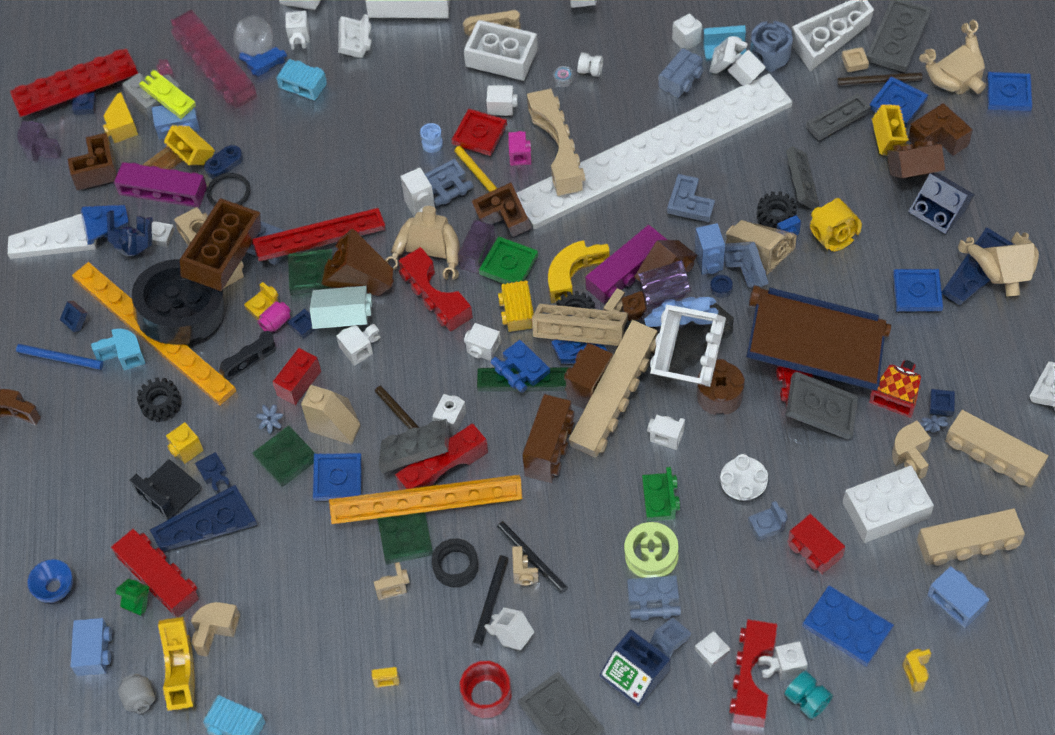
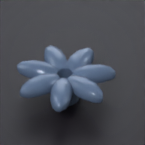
(269, 418)
(934, 423)

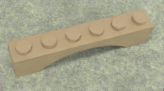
(565, 168)

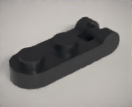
(248, 356)

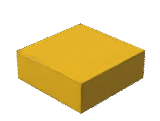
(385, 677)

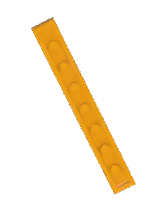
(425, 499)

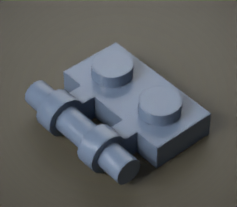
(444, 177)
(653, 591)

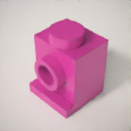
(519, 149)

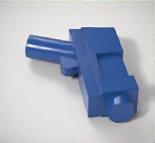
(263, 62)

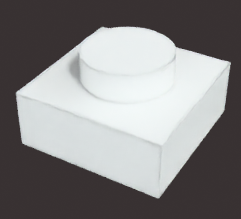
(162, 233)
(712, 649)

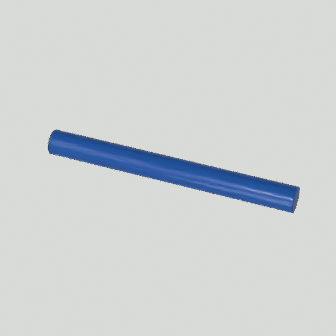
(58, 356)

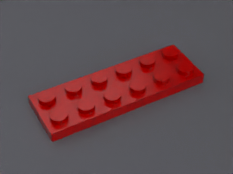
(73, 82)

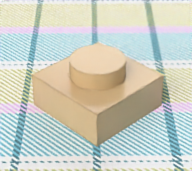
(855, 59)

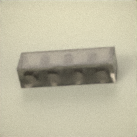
(692, 343)

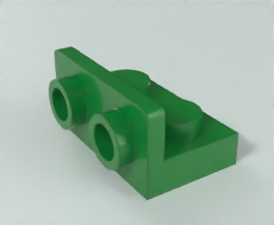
(659, 496)

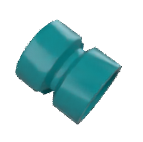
(812, 698)

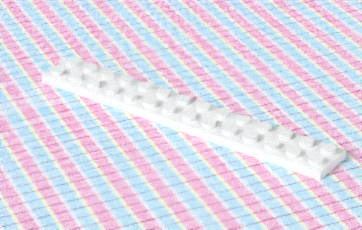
(658, 148)

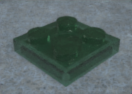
(307, 271)
(284, 456)
(405, 537)

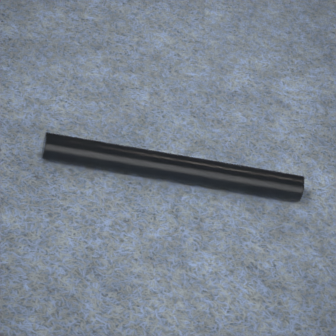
(532, 557)
(490, 601)

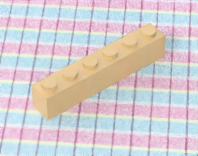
(614, 389)

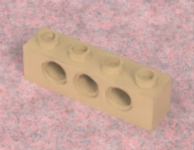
(189, 225)

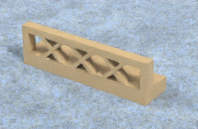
(580, 325)

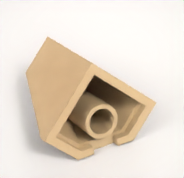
(770, 242)
(330, 415)

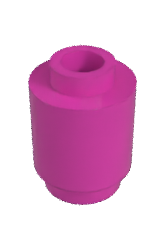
(274, 317)

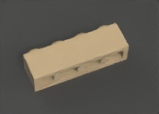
(996, 448)
(970, 537)

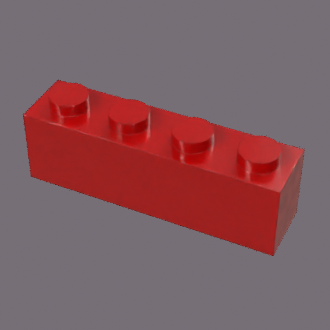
(154, 571)

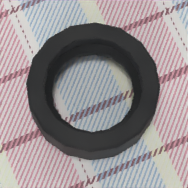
(447, 547)

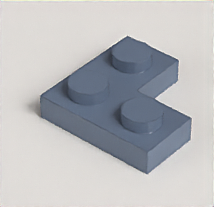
(686, 204)
(747, 257)

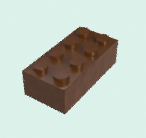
(220, 244)

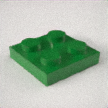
(508, 261)

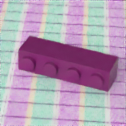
(160, 184)
(622, 265)

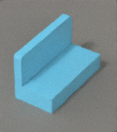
(714, 36)

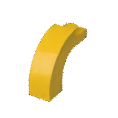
(569, 262)
(179, 664)

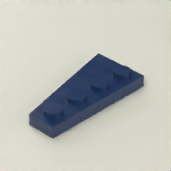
(970, 276)
(211, 518)

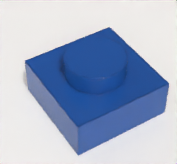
(790, 225)

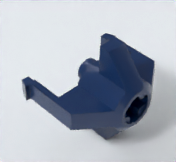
(130, 240)

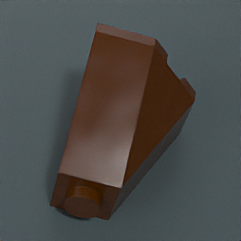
(357, 265)

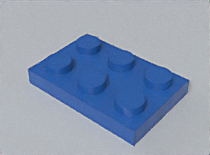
(847, 626)

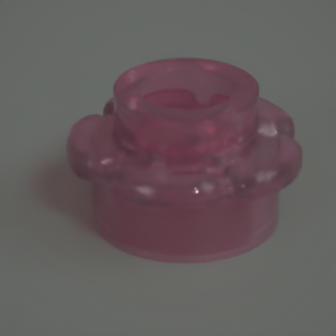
(164, 67)

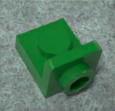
(133, 596)

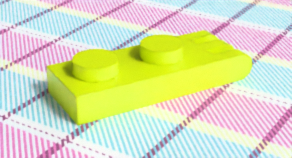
(167, 94)

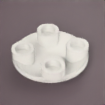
(744, 478)

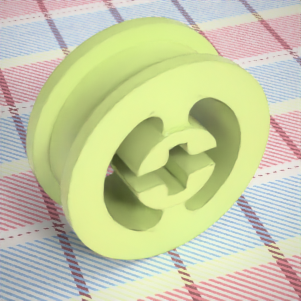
(651, 537)

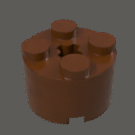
(725, 389)

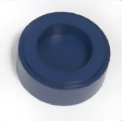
(721, 286)

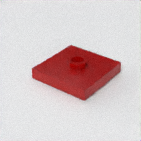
(479, 132)

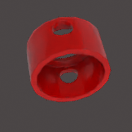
(482, 672)

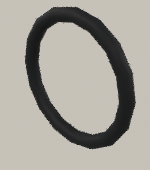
(225, 175)

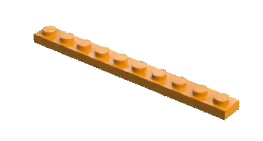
(179, 356)

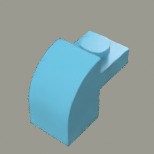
(121, 345)

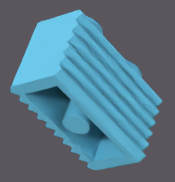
(302, 79)
(232, 719)

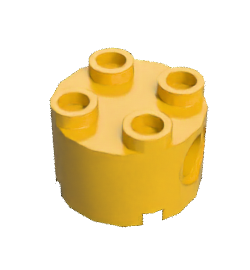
(835, 225)

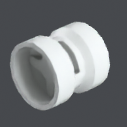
(590, 64)

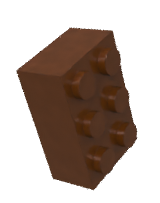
(548, 438)

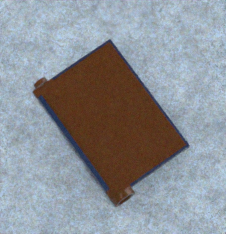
(817, 337)

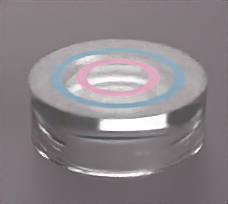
(563, 76)

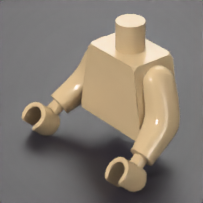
(961, 68)
(432, 235)
(1005, 263)

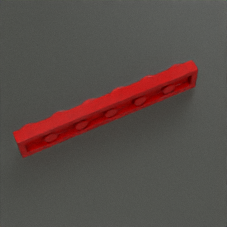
(317, 234)

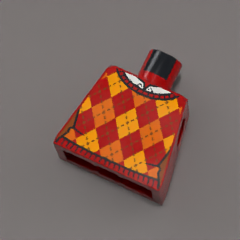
(898, 389)

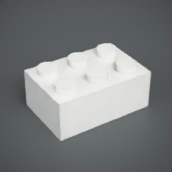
(500, 50)
(887, 504)

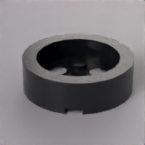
(163, 288)

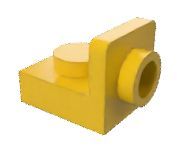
(261, 301)
(915, 670)

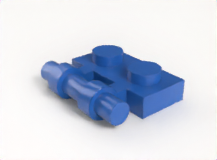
(525, 361)

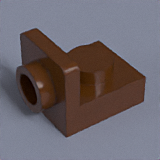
(635, 305)

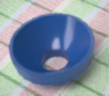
(44, 574)

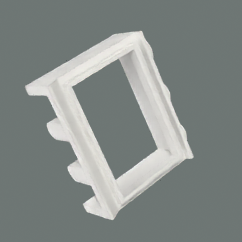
(667, 337)

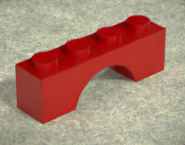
(450, 308)
(463, 448)
(751, 702)

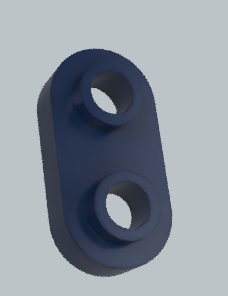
(224, 160)

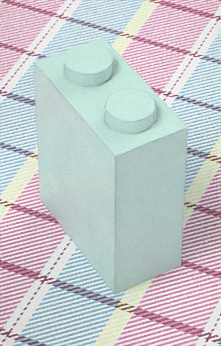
(340, 307)

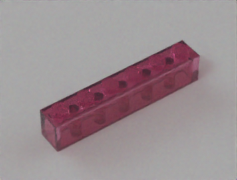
(213, 59)

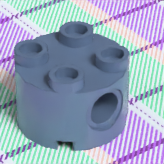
(771, 44)

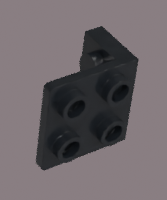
(166, 488)

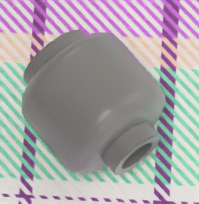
(136, 693)

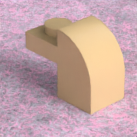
(908, 447)
(211, 620)

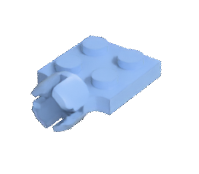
(699, 304)

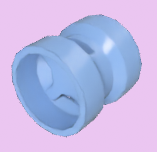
(431, 137)

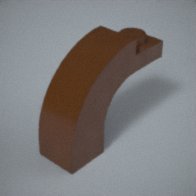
(15, 406)

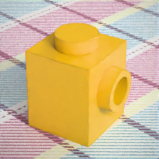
(184, 443)

